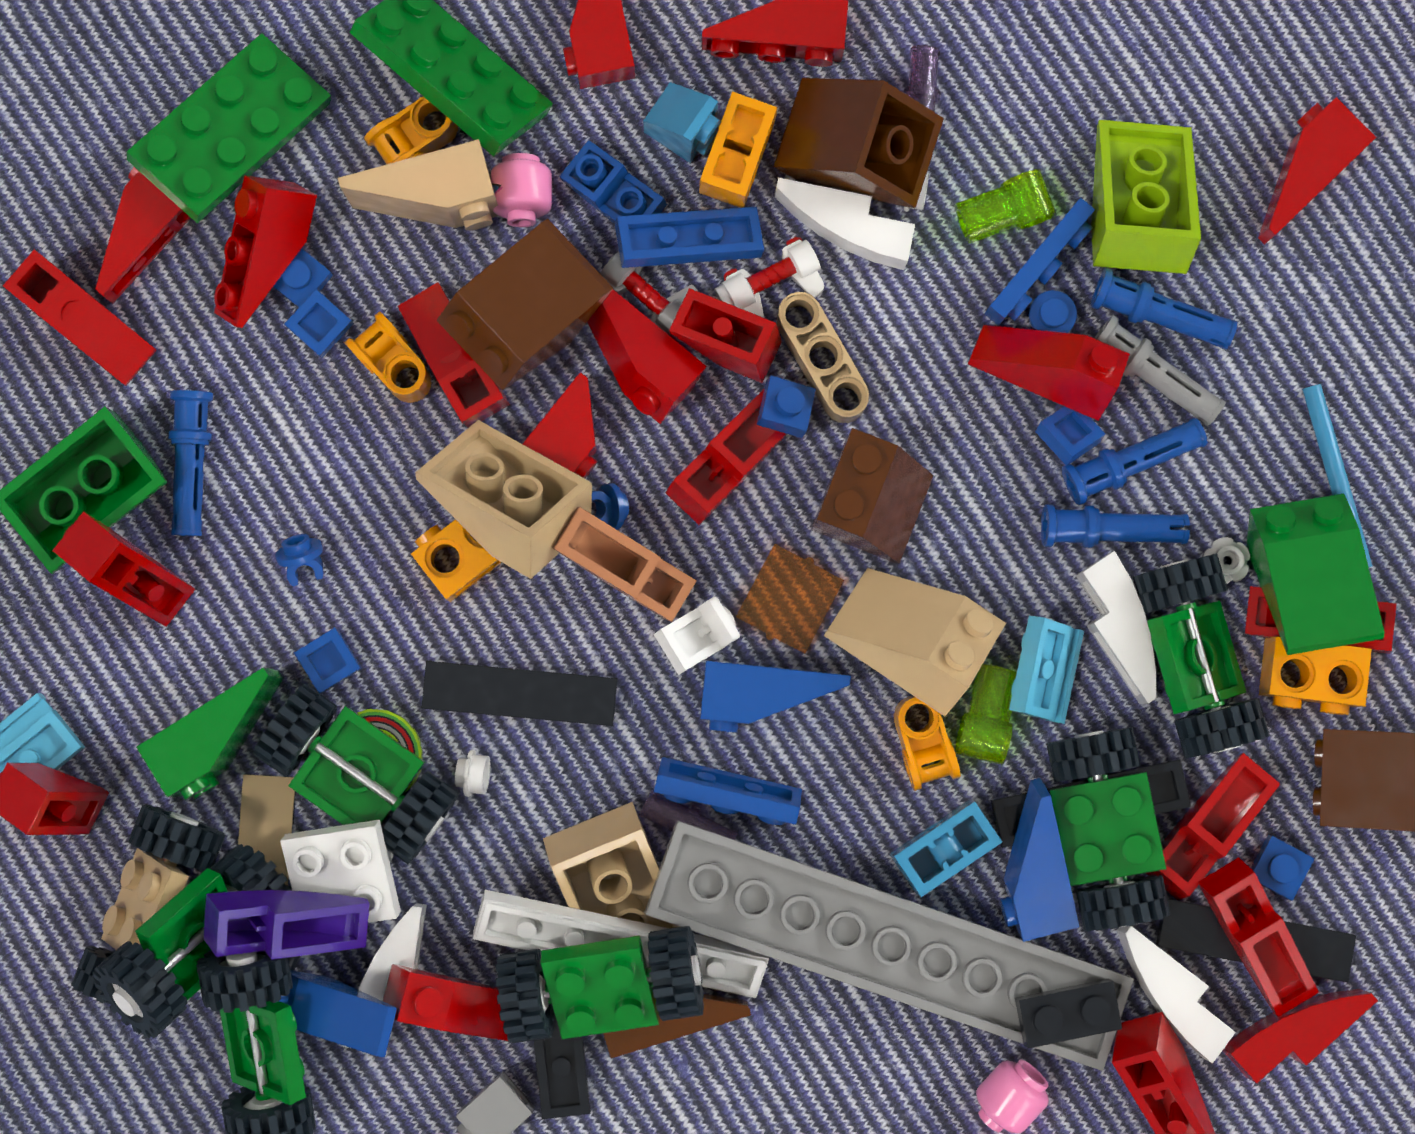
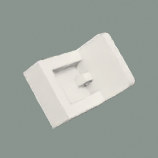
(697, 635)

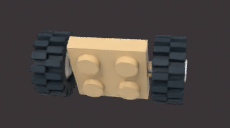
(149, 880)

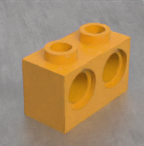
(737, 150)
(473, 559)
(1314, 677)

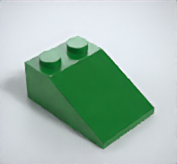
(1314, 573)
(206, 741)

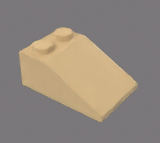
(435, 188)
(506, 495)
(916, 636)
(606, 865)

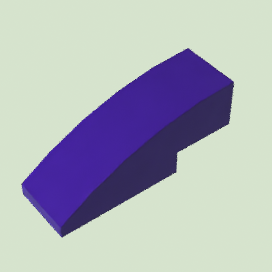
(284, 922)

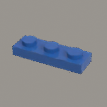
(689, 237)
(1041, 264)
(728, 791)

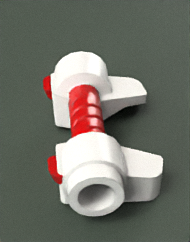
(797, 262)

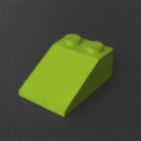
(1144, 197)

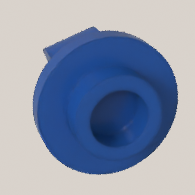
(611, 505)
(300, 551)

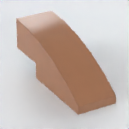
(624, 564)

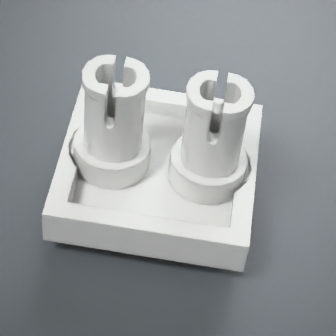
(344, 862)

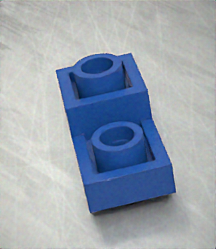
(609, 186)

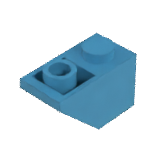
(683, 121)

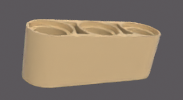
(822, 334)

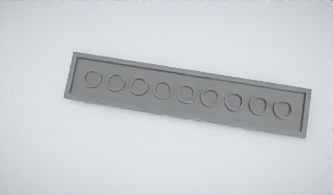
(867, 937)

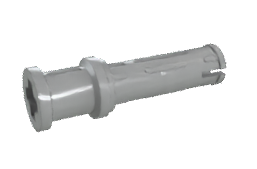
(1160, 373)

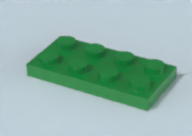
(452, 70)
(228, 128)

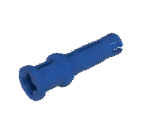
(1142, 303)
(190, 439)
(1114, 467)
(1091, 526)

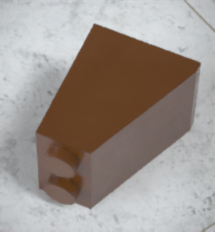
(859, 139)
(525, 305)
(873, 497)
(1366, 780)

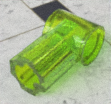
(1017, 203)
(986, 725)

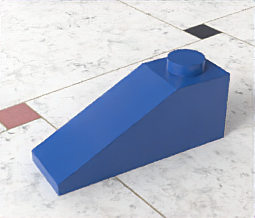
(751, 692)
(1036, 874)
(340, 1013)

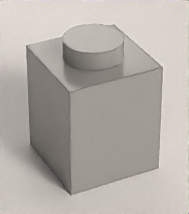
(495, 1109)

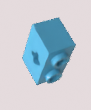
(945, 848)

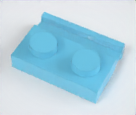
(1046, 669)
(37, 736)

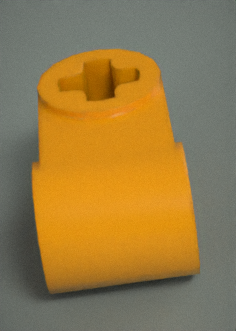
(408, 133)
(386, 354)
(925, 746)

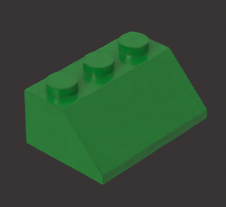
(91, 470)

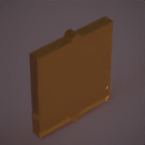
(789, 598)

